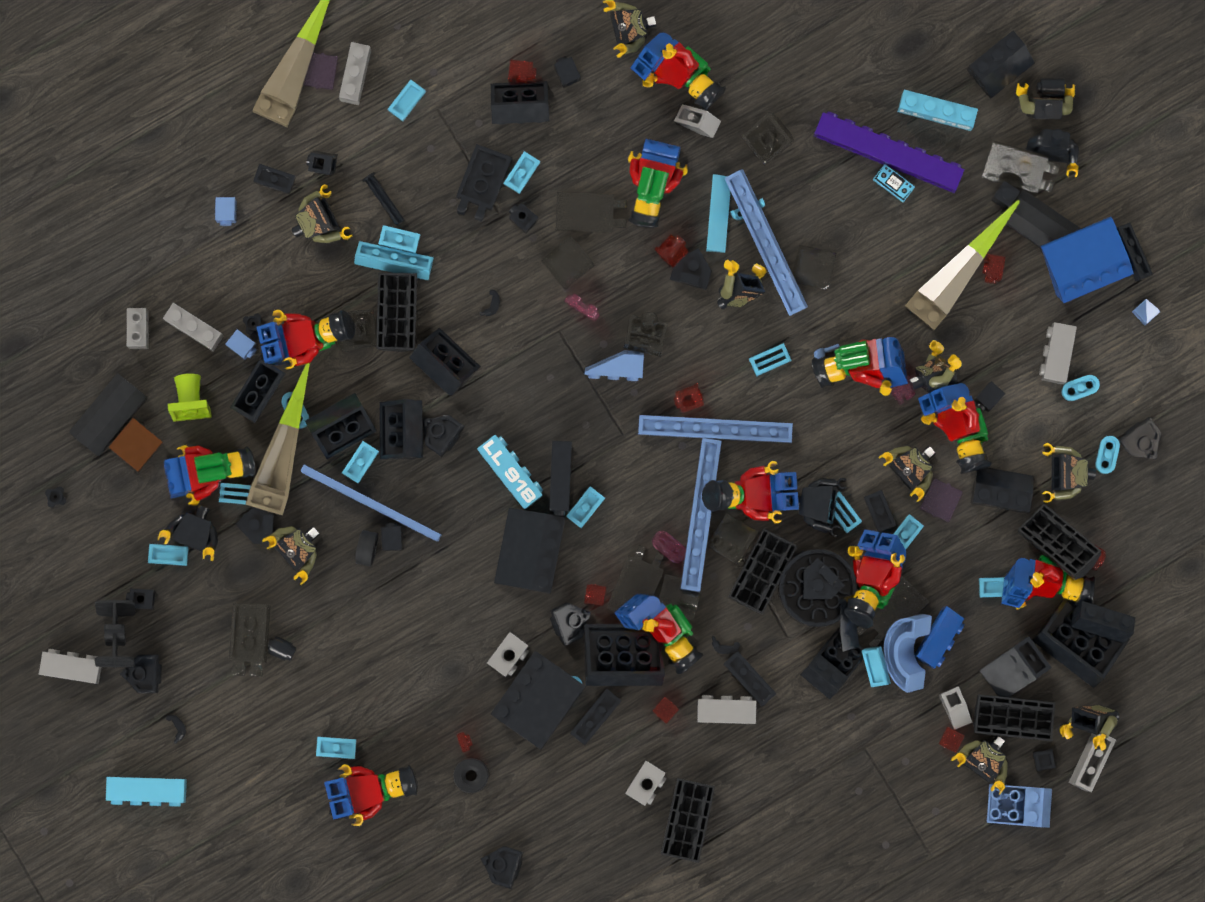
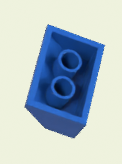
(940, 638)

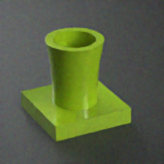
(189, 405)

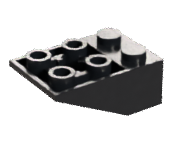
(832, 666)
(1015, 668)

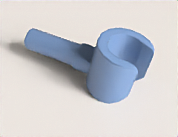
(821, 352)

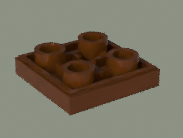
(135, 444)

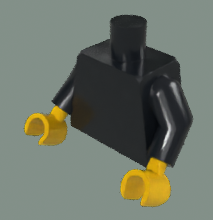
(1057, 147)
(193, 532)

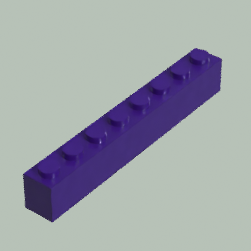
(889, 152)

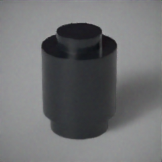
(281, 648)

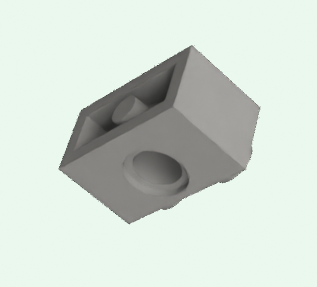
(137, 328)
(512, 643)
(635, 789)

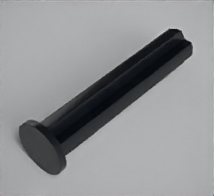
(383, 198)

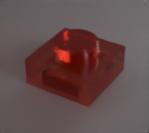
(665, 710)
(951, 739)
(464, 741)

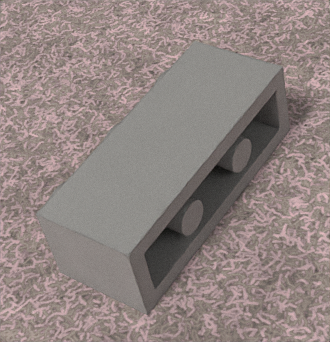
(355, 73)
(193, 327)
(1058, 353)
(69, 666)
(726, 710)
(1091, 764)

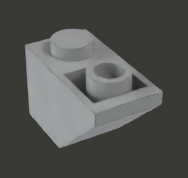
(955, 707)

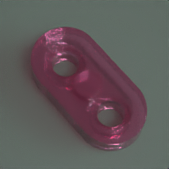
(576, 302)
(669, 546)

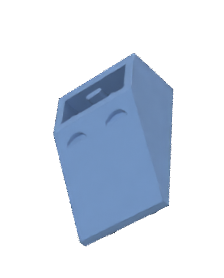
(622, 364)
(1020, 806)

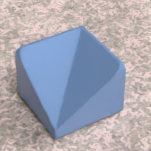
(1145, 312)

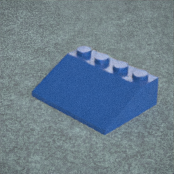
(1086, 260)

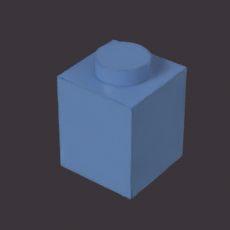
(225, 210)
(241, 345)

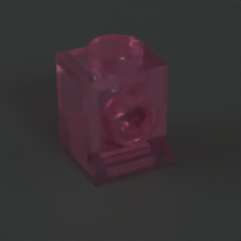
(903, 391)

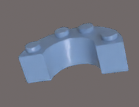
(900, 651)

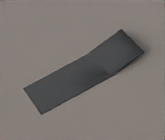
(848, 629)

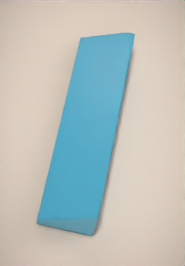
(718, 215)
(393, 260)

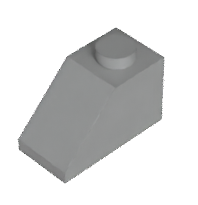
(697, 120)

